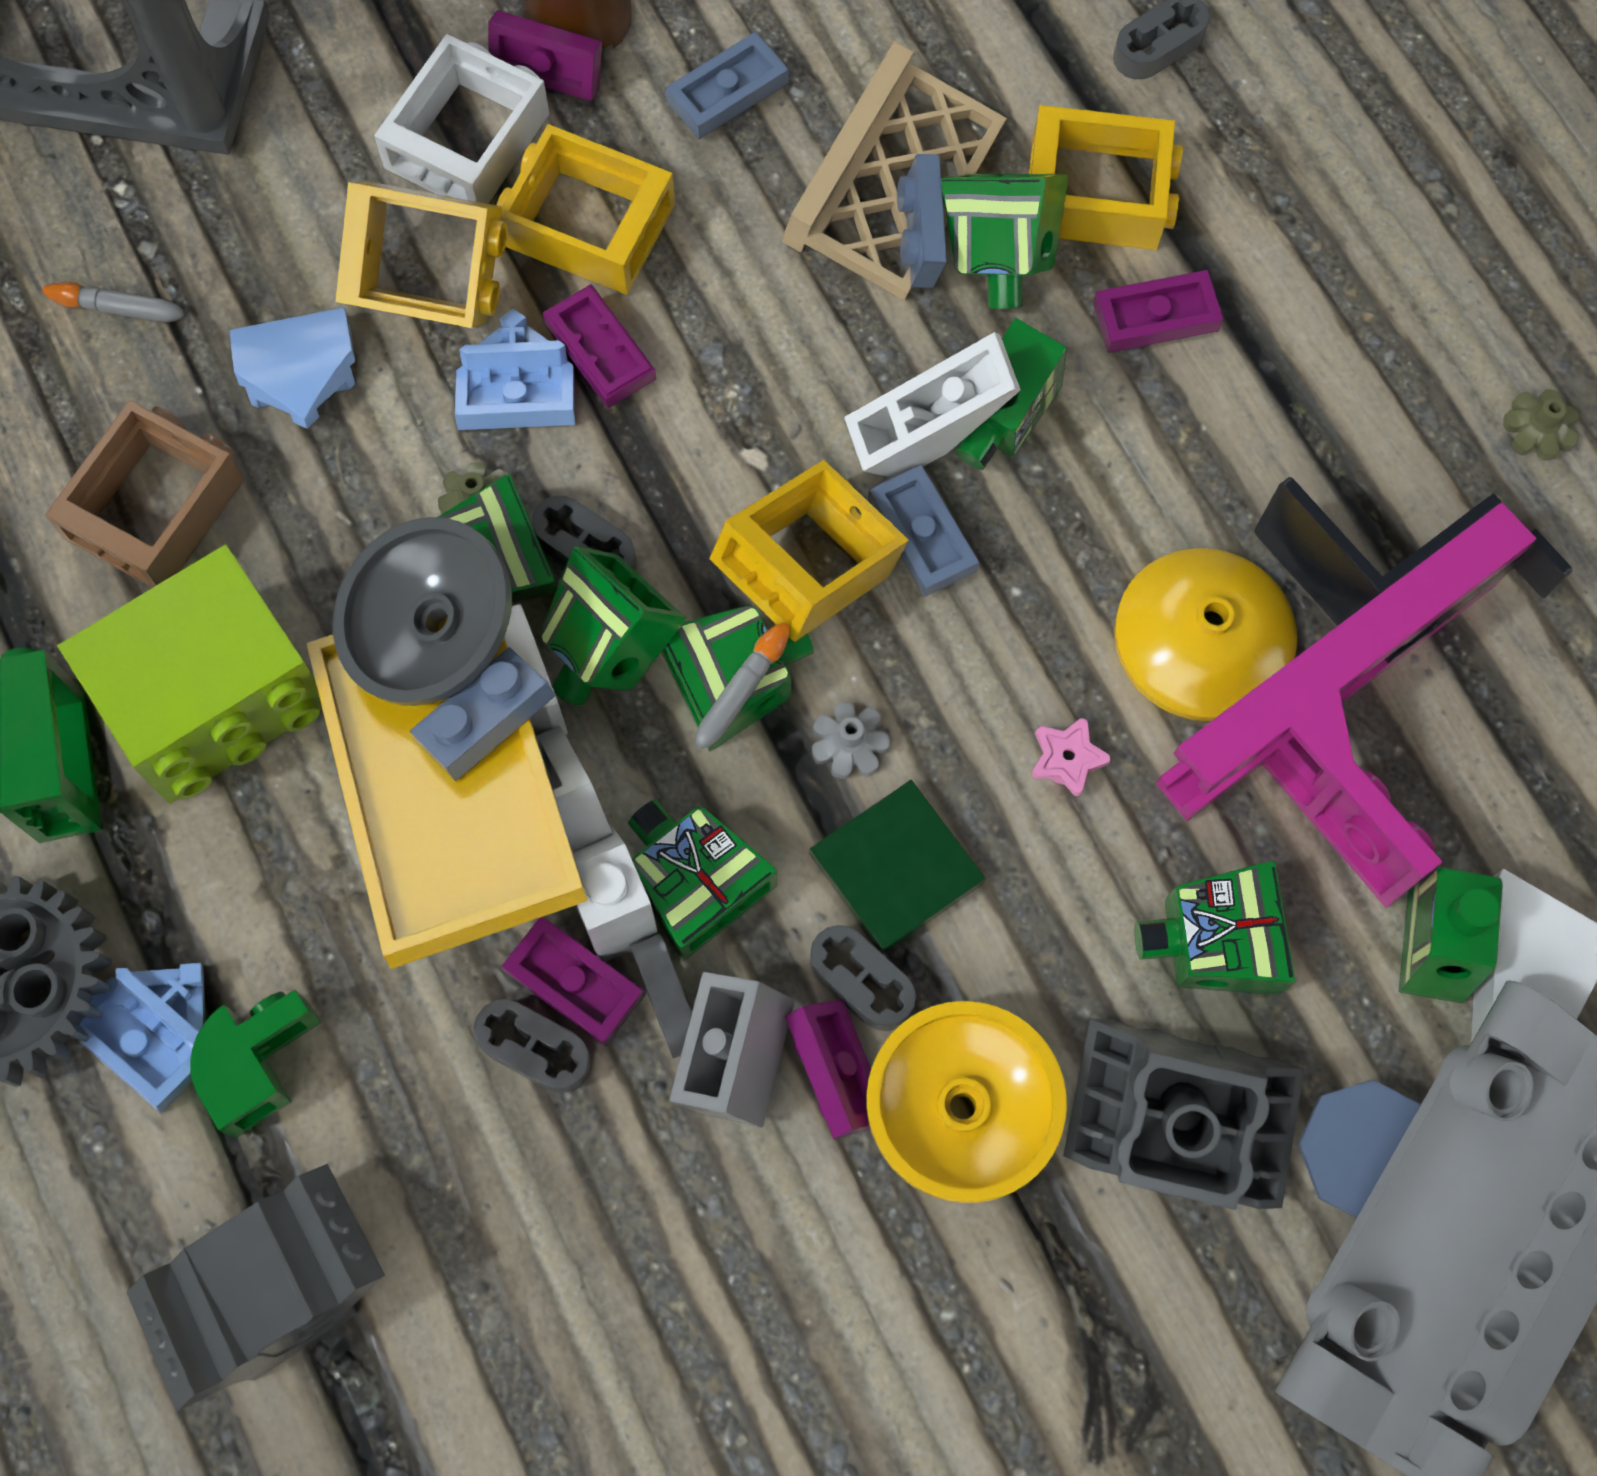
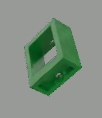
(45, 749)

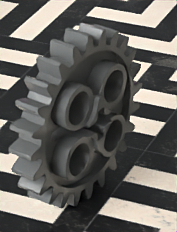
(57, 930)

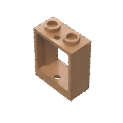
(107, 467)

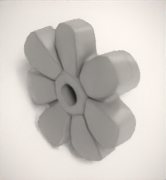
(849, 740)

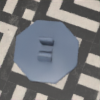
(1353, 1140)

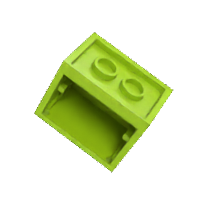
(194, 676)

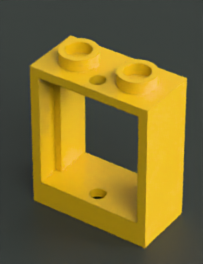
(1114, 134)
(610, 170)
(363, 248)
(776, 580)

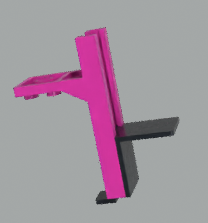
(1298, 712)

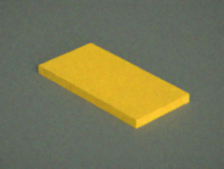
(435, 851)

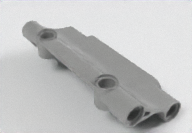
(1466, 1255)

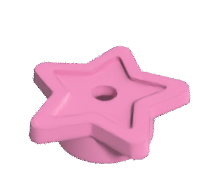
(1068, 772)

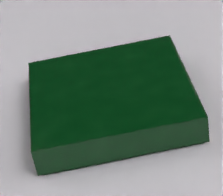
(896, 866)

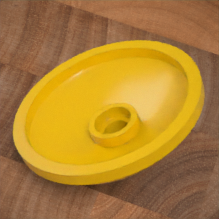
(1183, 658)
(975, 1055)

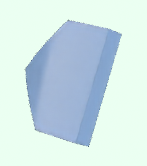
(295, 362)
(514, 380)
(149, 1029)

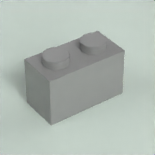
(732, 1049)

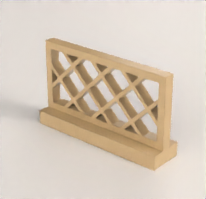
(853, 147)

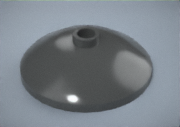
(399, 596)

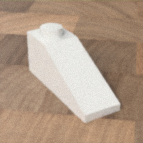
(933, 409)

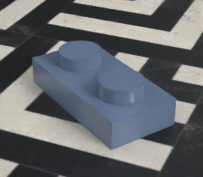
(727, 85)
(924, 239)
(936, 547)
(482, 714)

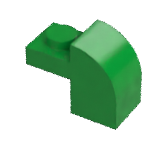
(232, 1065)

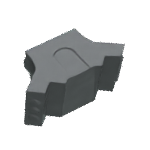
(1184, 1116)
(255, 1289)

